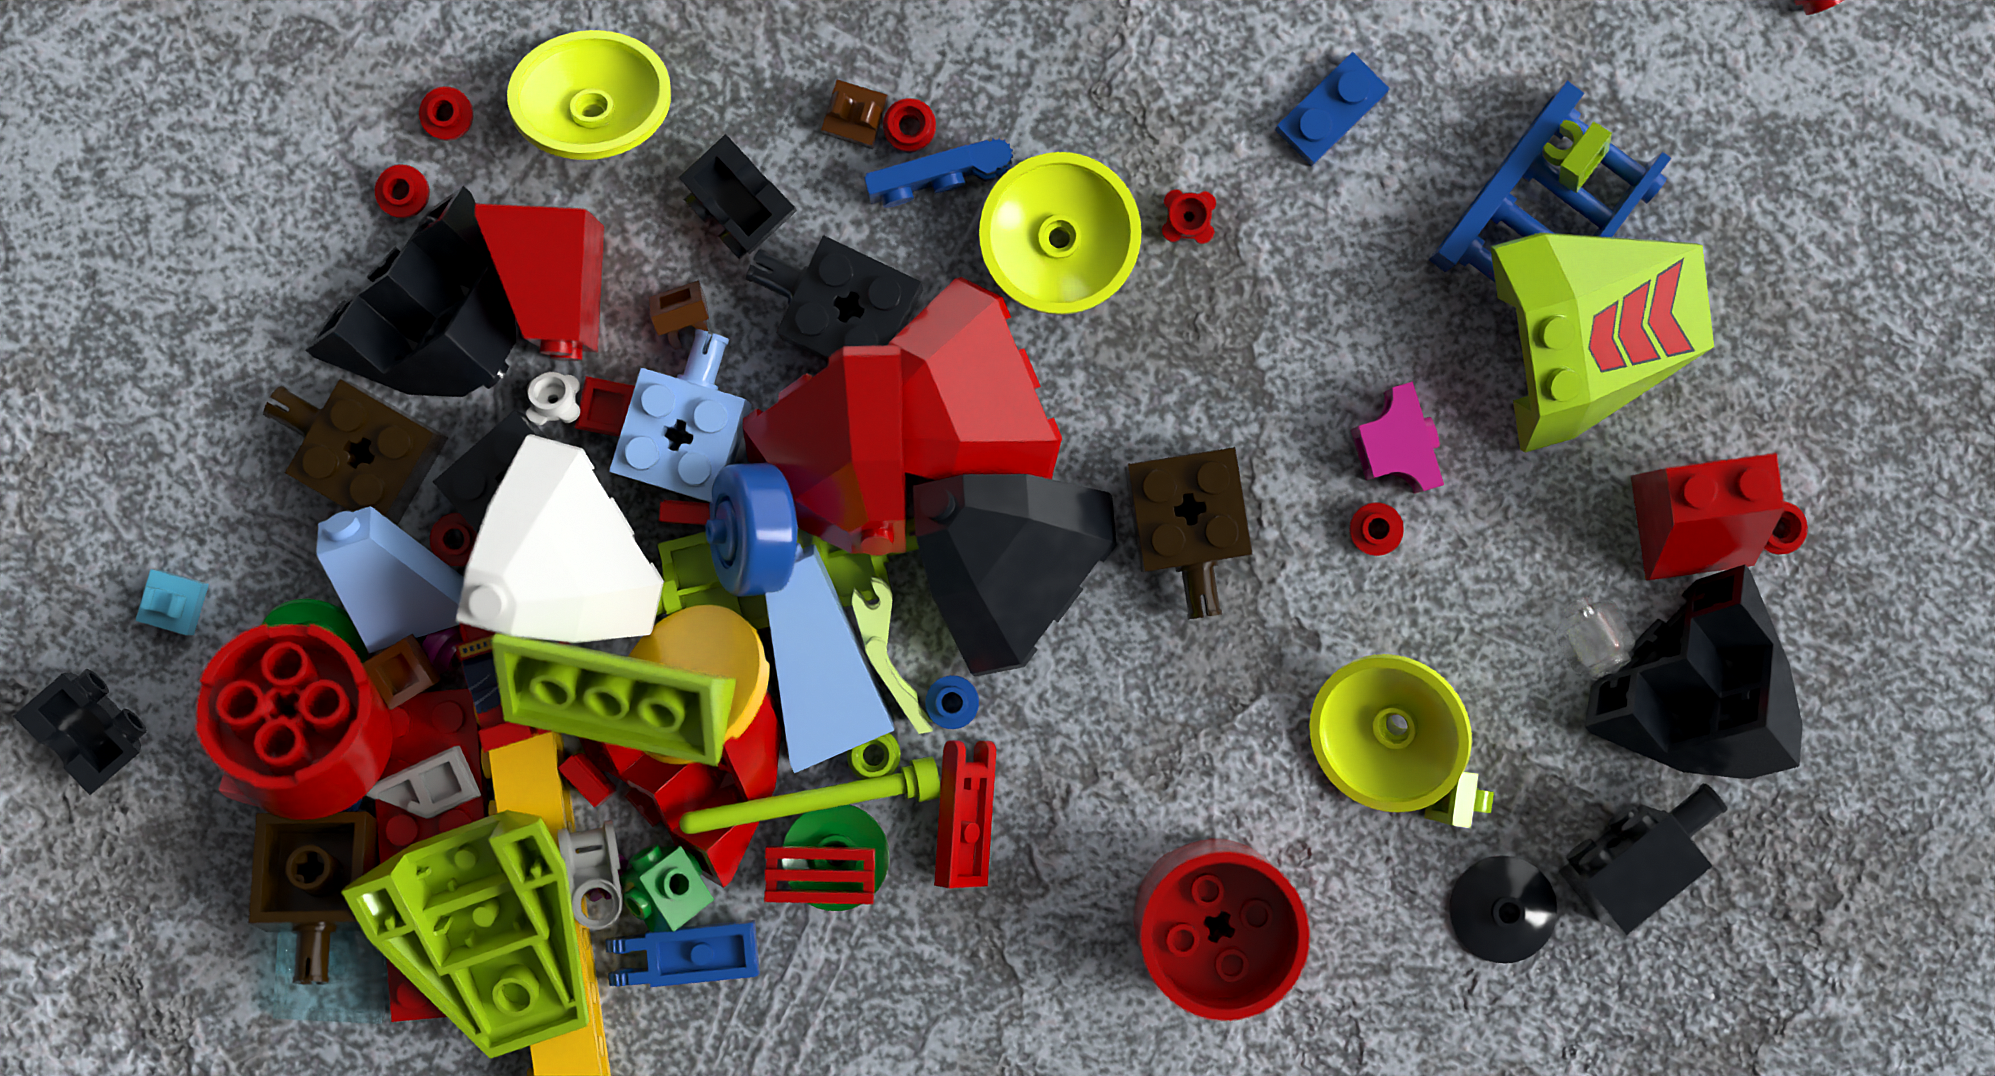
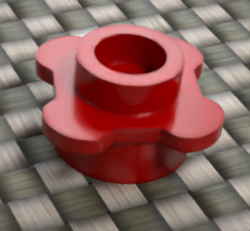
(1199, 205)

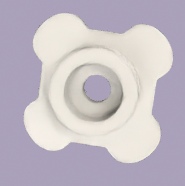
(551, 386)

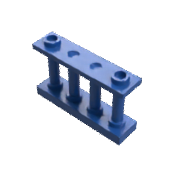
(1527, 161)

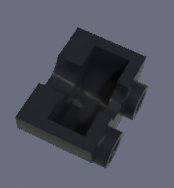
(737, 195)
(83, 727)

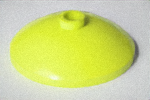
(589, 94)
(1066, 195)
(1371, 755)

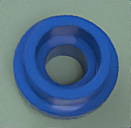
(939, 714)

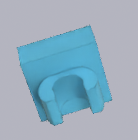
(172, 602)

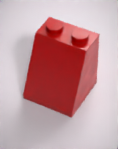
(549, 272)
(1707, 514)

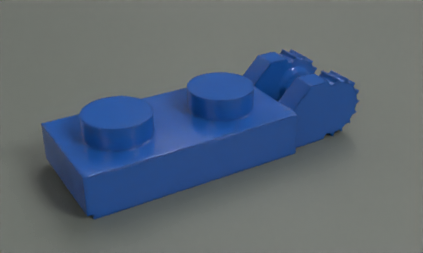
(941, 170)
(689, 955)

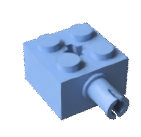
(667, 403)

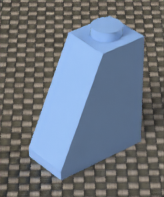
(387, 578)

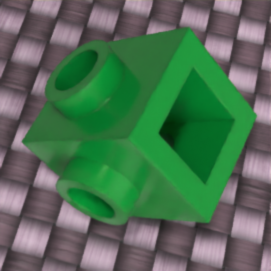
(664, 887)

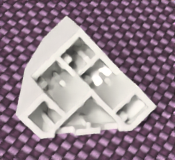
(558, 555)

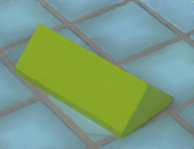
(613, 698)

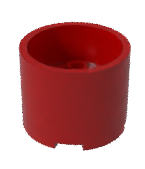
(302, 764)
(1235, 969)

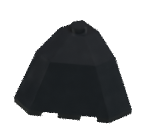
(431, 314)
(1008, 558)
(1706, 687)

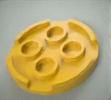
(714, 643)

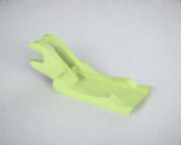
(874, 628)

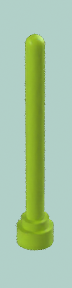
(915, 781)

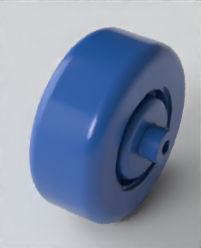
(752, 529)

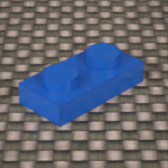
(1332, 109)

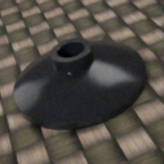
(1477, 904)

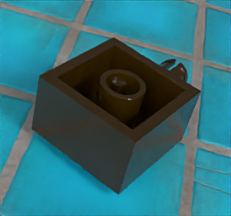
(334, 441)
(1216, 533)
(286, 897)

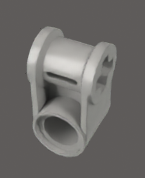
(592, 869)

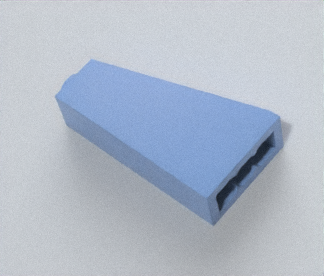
(821, 668)

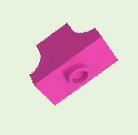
(1400, 441)

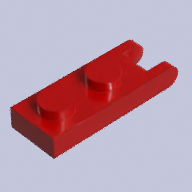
(965, 815)

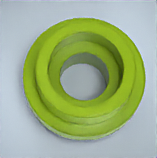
(888, 766)

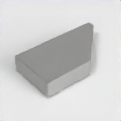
(430, 785)

